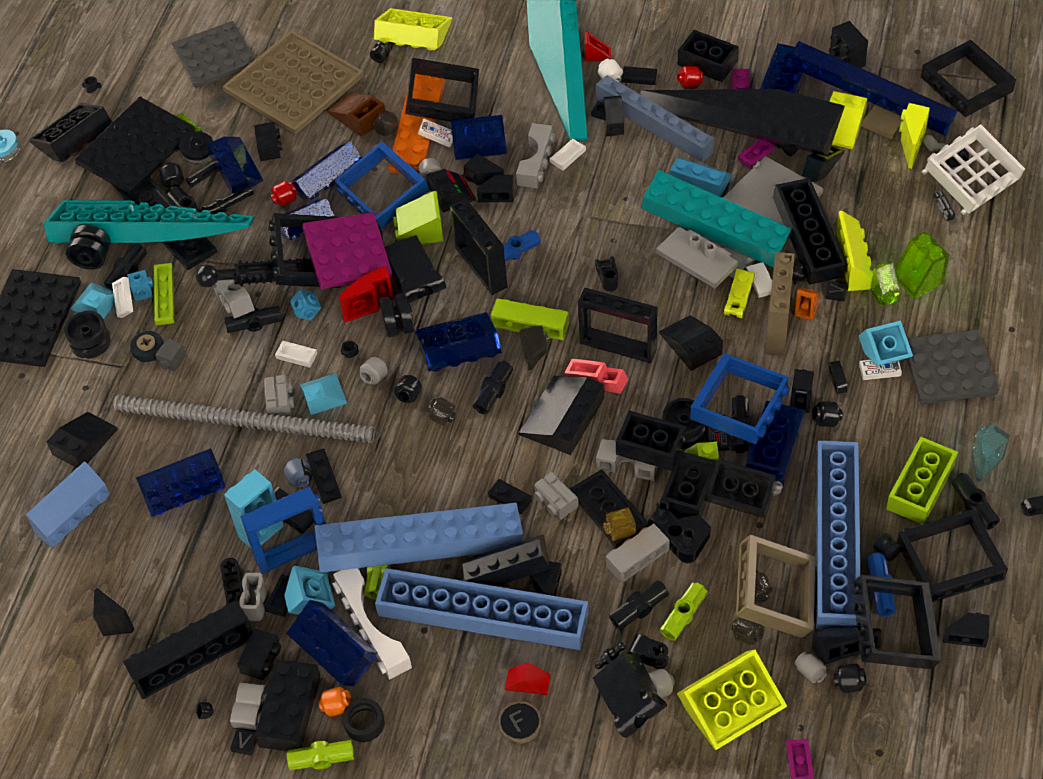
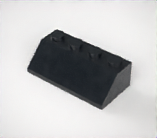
(508, 563)

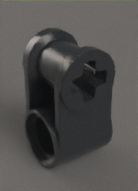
(607, 273)
(650, 651)

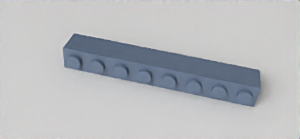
(658, 120)

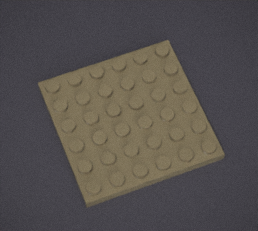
(293, 82)

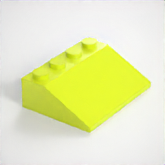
(411, 28)
(732, 699)

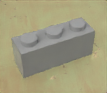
(637, 553)

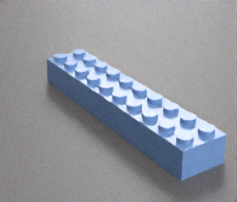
(836, 533)
(417, 537)
(482, 609)

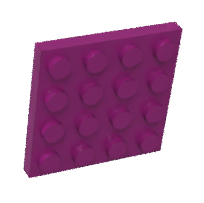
(345, 249)

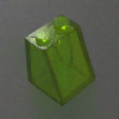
(921, 265)

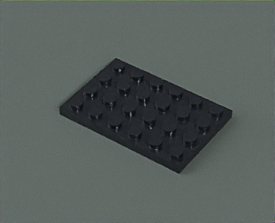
(134, 145)
(33, 314)

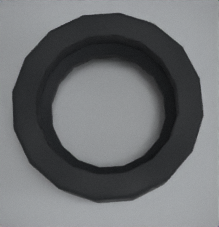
(363, 705)

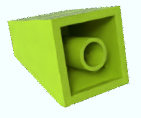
(420, 218)

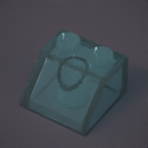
(988, 449)

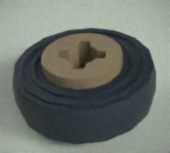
(146, 345)

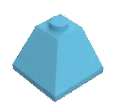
(95, 299)
(886, 343)
(323, 394)
(307, 585)

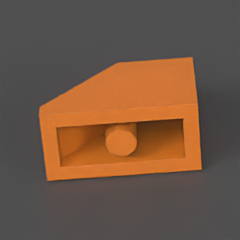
(807, 303)

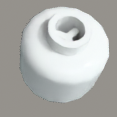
(610, 68)

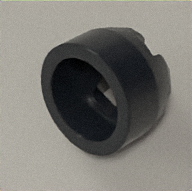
(204, 710)

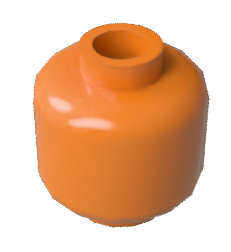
(334, 701)

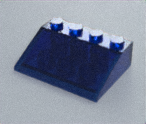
(458, 341)

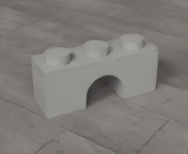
(233, 298)
(609, 461)

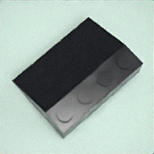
(71, 131)
(564, 412)

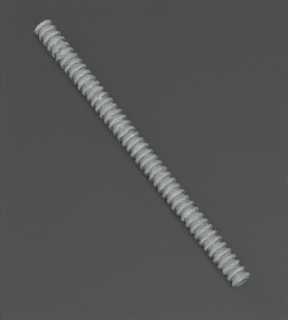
(242, 419)

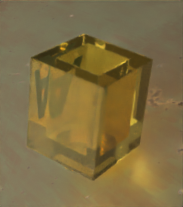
(620, 524)

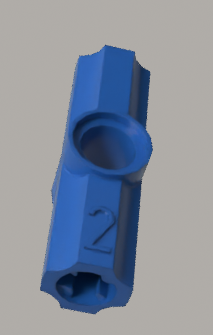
(519, 244)
(883, 601)

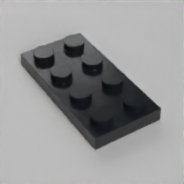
(601, 496)

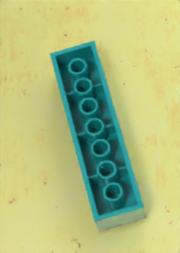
(715, 218)

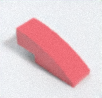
(613, 379)

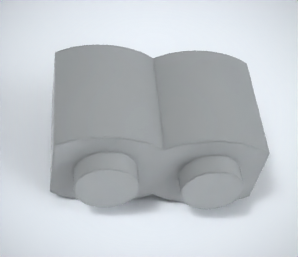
(253, 596)
(248, 706)

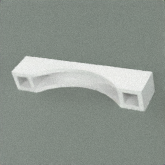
(391, 653)

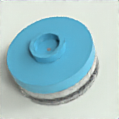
(9, 146)

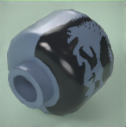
(298, 472)

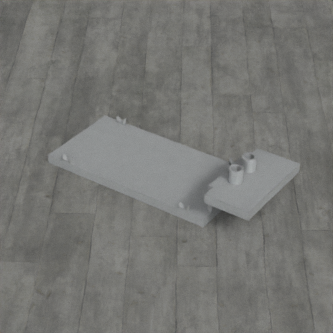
(714, 261)

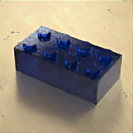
(780, 75)
(776, 449)
(181, 482)
(332, 643)

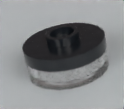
(195, 149)

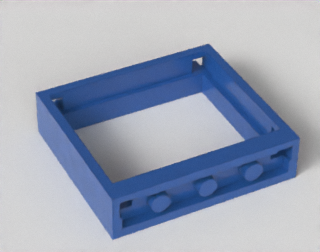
(368, 162)
(748, 371)
(277, 512)

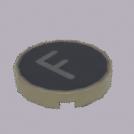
(519, 722)

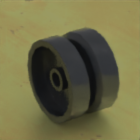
(88, 247)
(398, 314)
(87, 334)
(679, 412)

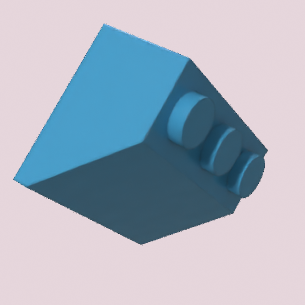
(701, 175)

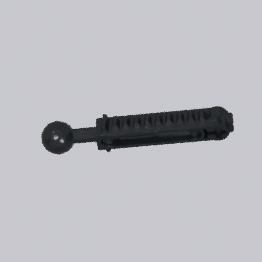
(249, 273)

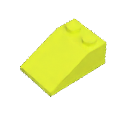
(850, 120)
(913, 130)

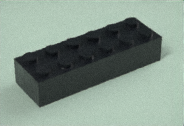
(810, 232)
(189, 649)

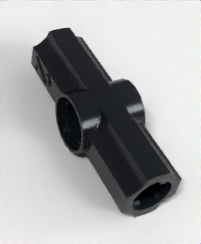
(181, 199)
(126, 265)
(253, 320)
(493, 387)
(740, 413)
(969, 494)
(638, 605)

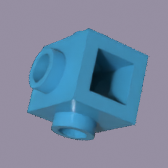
(140, 285)
(305, 304)

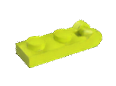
(739, 293)

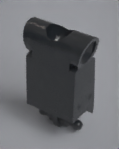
(413, 269)
(627, 689)

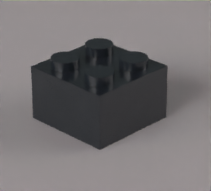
(848, 44)

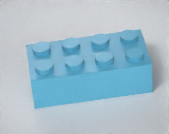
(246, 496)

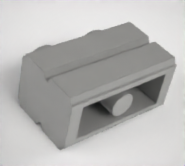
(278, 395)
(555, 495)

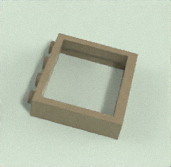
(779, 303)
(746, 586)

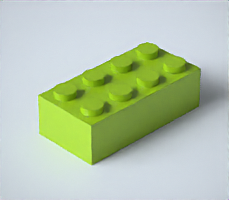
(922, 480)

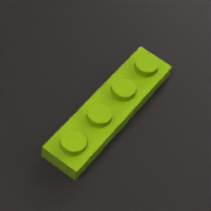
(163, 294)

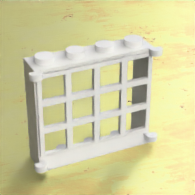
(992, 146)

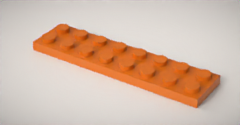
(408, 144)

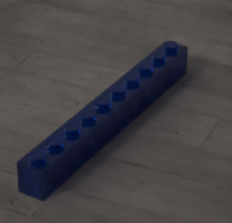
(867, 85)

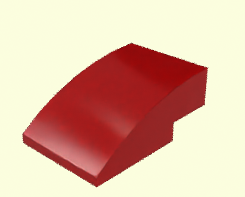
(363, 295)

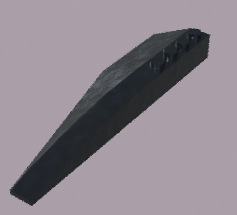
(758, 113)

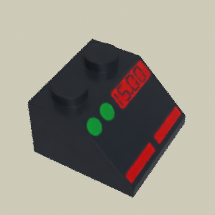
(450, 188)

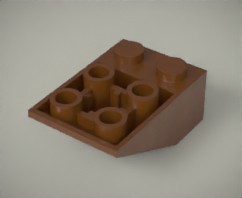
(357, 112)

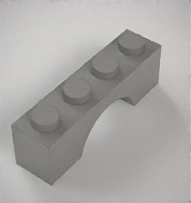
(531, 170)

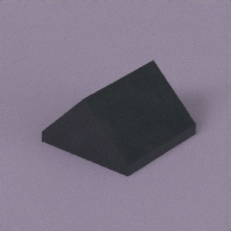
(110, 616)

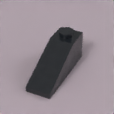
(818, 166)
(839, 643)

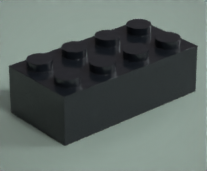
(287, 705)

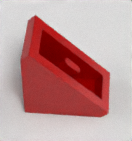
(595, 49)
(527, 679)

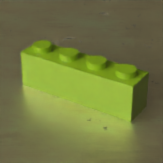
(518, 316)

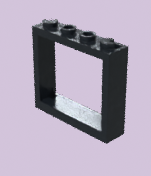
(970, 50)
(440, 110)
(469, 225)
(290, 278)
(621, 308)
(963, 583)
(924, 617)

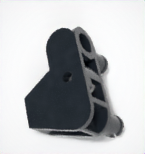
(685, 535)

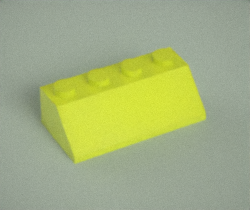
(855, 251)

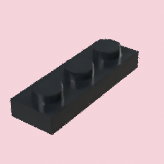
(323, 476)

